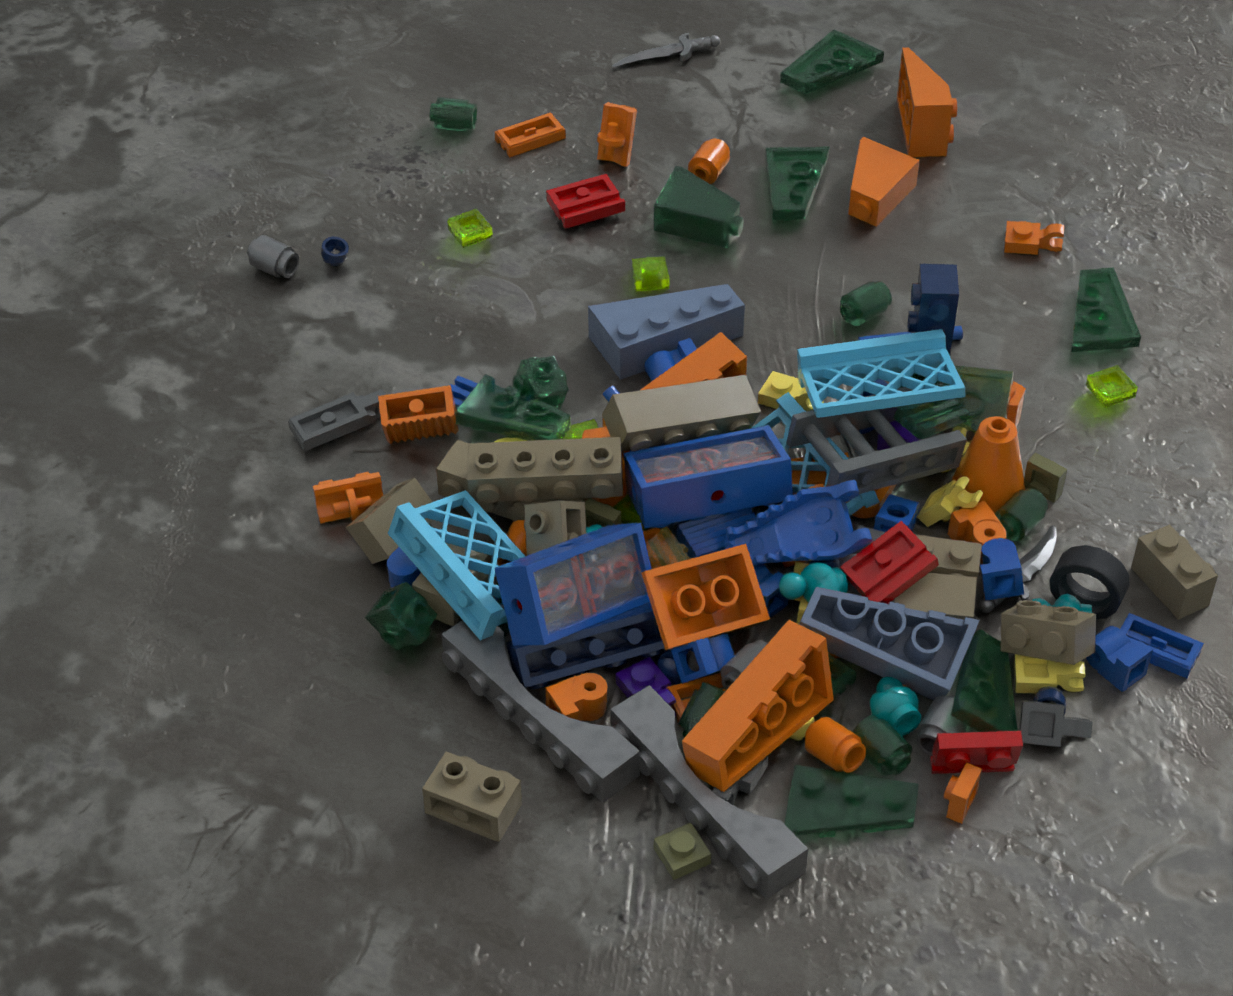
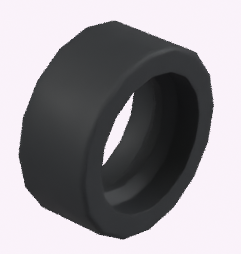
(1097, 564)

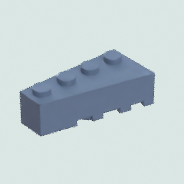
(638, 327)
(892, 640)

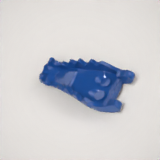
(803, 528)

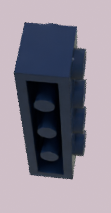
(935, 300)
(596, 646)

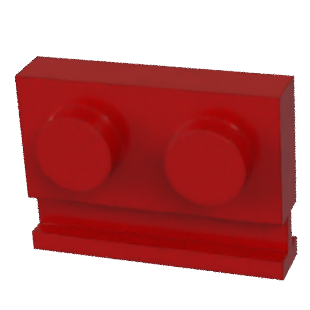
(585, 200)
(889, 565)
(982, 749)

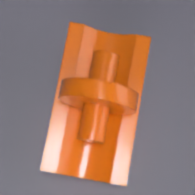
(616, 133)
(347, 496)

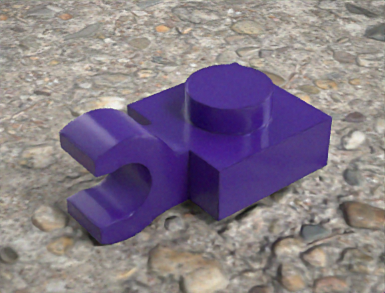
(642, 675)

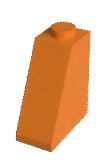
(880, 181)

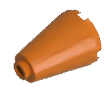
(993, 462)

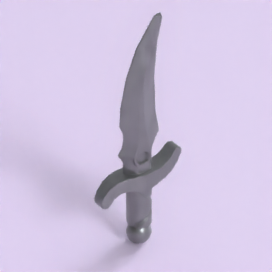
(684, 47)
(1030, 563)

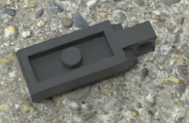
(335, 419)

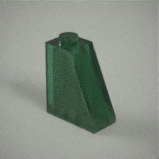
(697, 210)

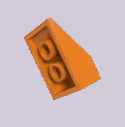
(924, 108)
(705, 596)

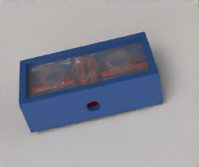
(708, 476)
(574, 584)

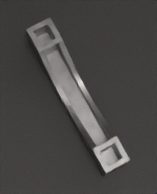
(591, 753)
(756, 845)

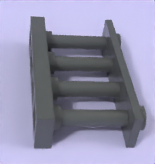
(875, 468)

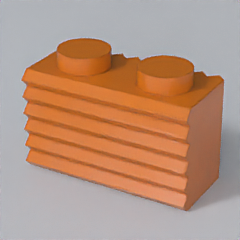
(418, 414)

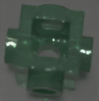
(541, 380)
(402, 616)

